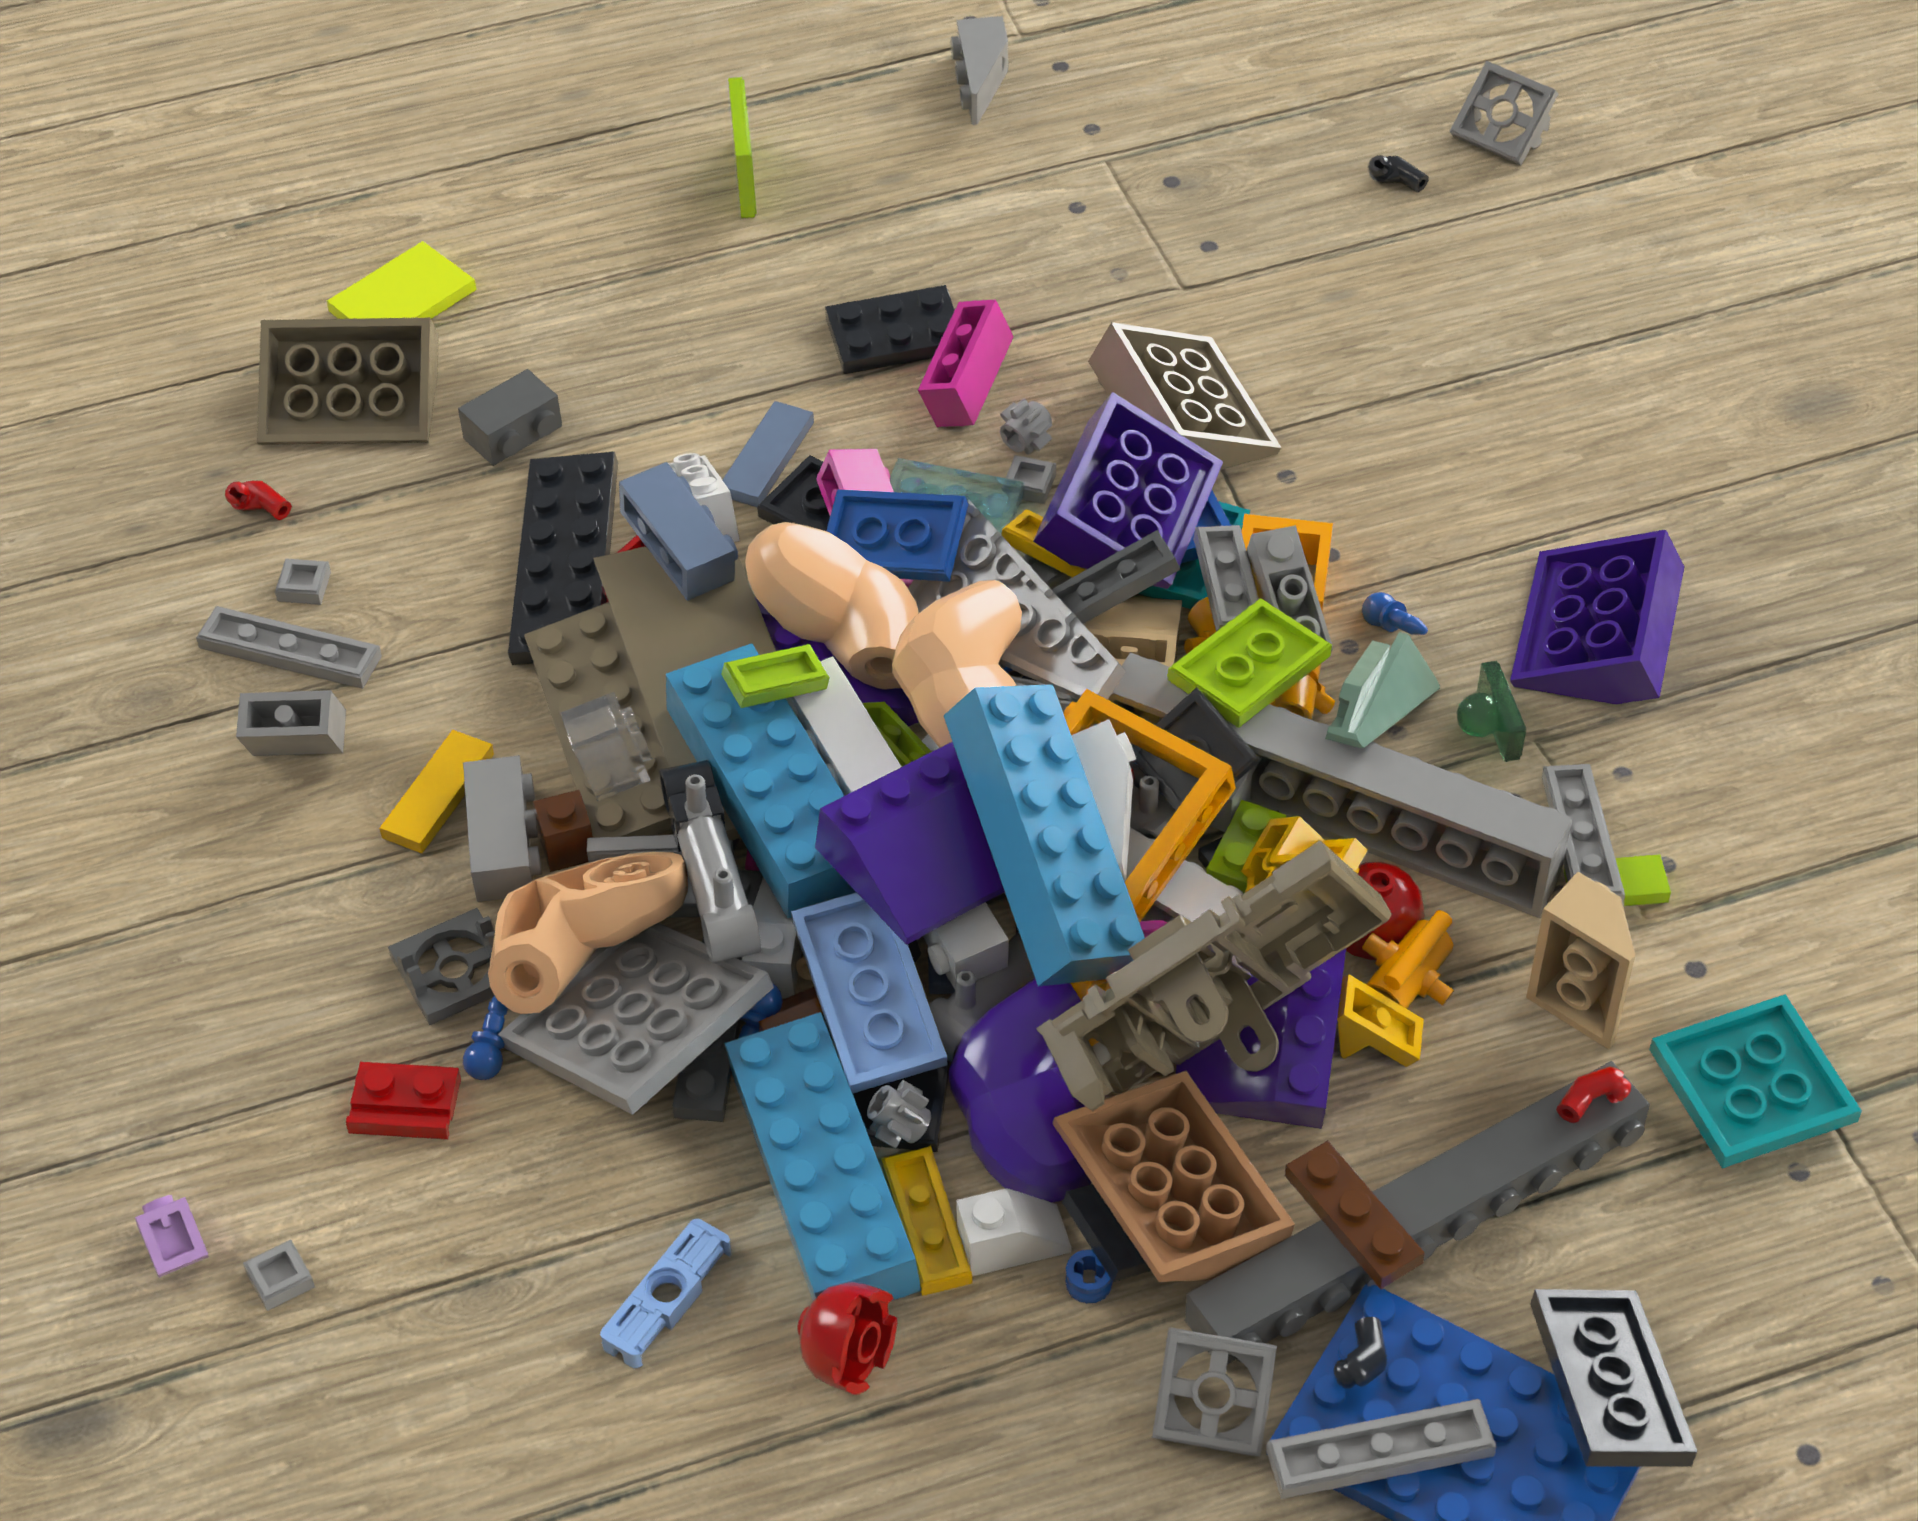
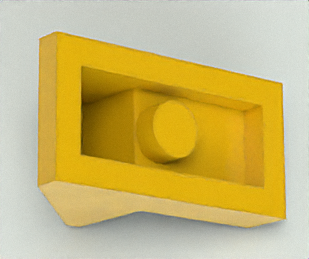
(1377, 1021)

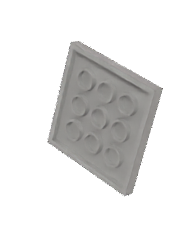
(637, 1016)

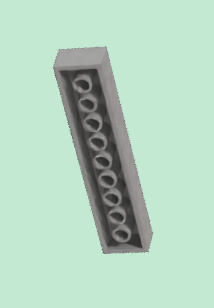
(1386, 800)

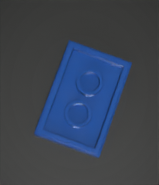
(902, 532)

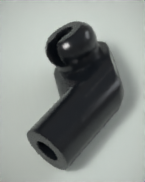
(1397, 170)
(1367, 1359)

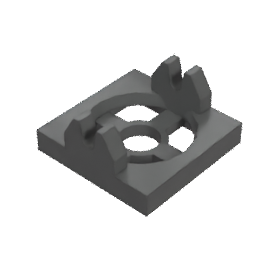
(437, 1004)

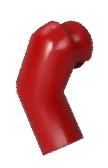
(257, 496)
(1590, 1086)

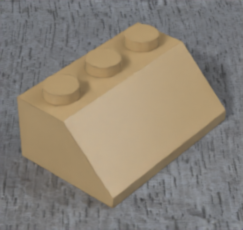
(1583, 959)

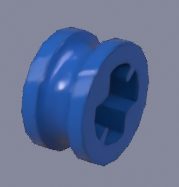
(1083, 1291)

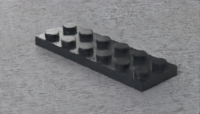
(562, 531)

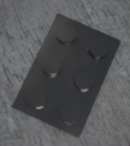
(889, 328)

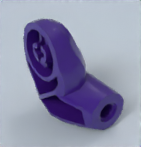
(1015, 1090)

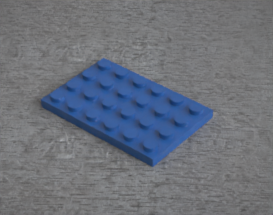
(1439, 1364)

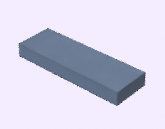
(767, 453)

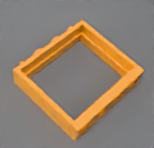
(1191, 817)

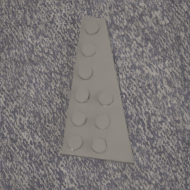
(1051, 639)

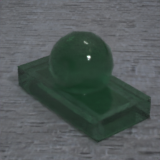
(1493, 712)

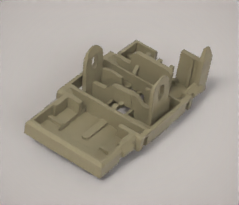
(1193, 978)

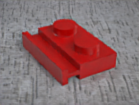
(403, 1100)

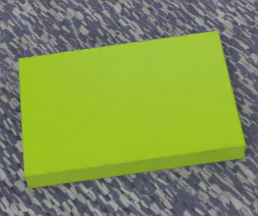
(742, 147)
(1250, 661)

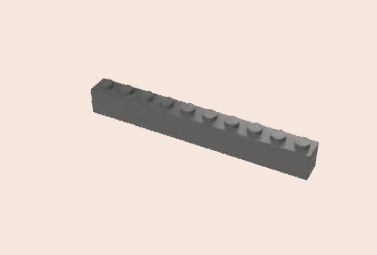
(1433, 1203)

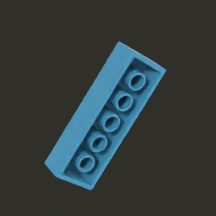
(764, 777)
(1044, 832)
(821, 1160)

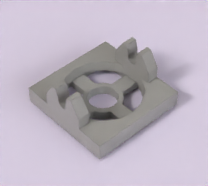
(1479, 99)
(1256, 1356)

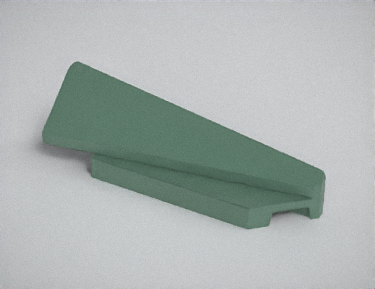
(1381, 691)

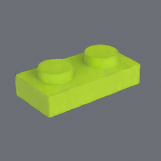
(1238, 843)

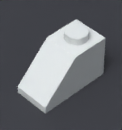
(1009, 1230)

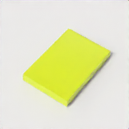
(409, 286)

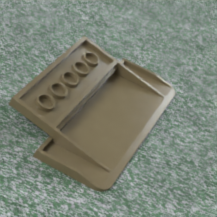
(629, 651)

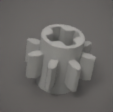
(1025, 426)
(899, 1114)

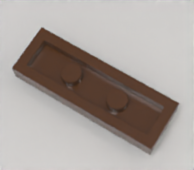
(1354, 1214)

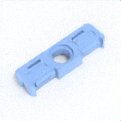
(643, 1316)

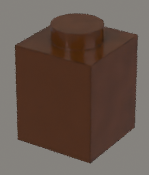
(563, 829)

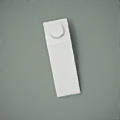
(1109, 775)
(778, 942)

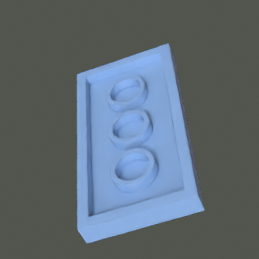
(868, 993)

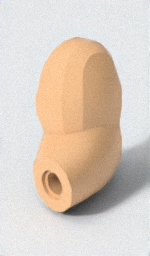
(831, 597)
(955, 649)
(562, 918)

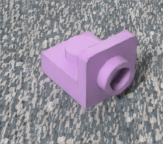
(170, 1234)

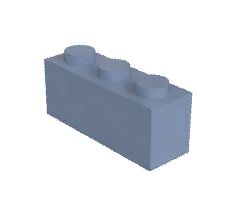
(678, 530)

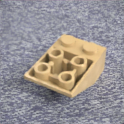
(1140, 627)

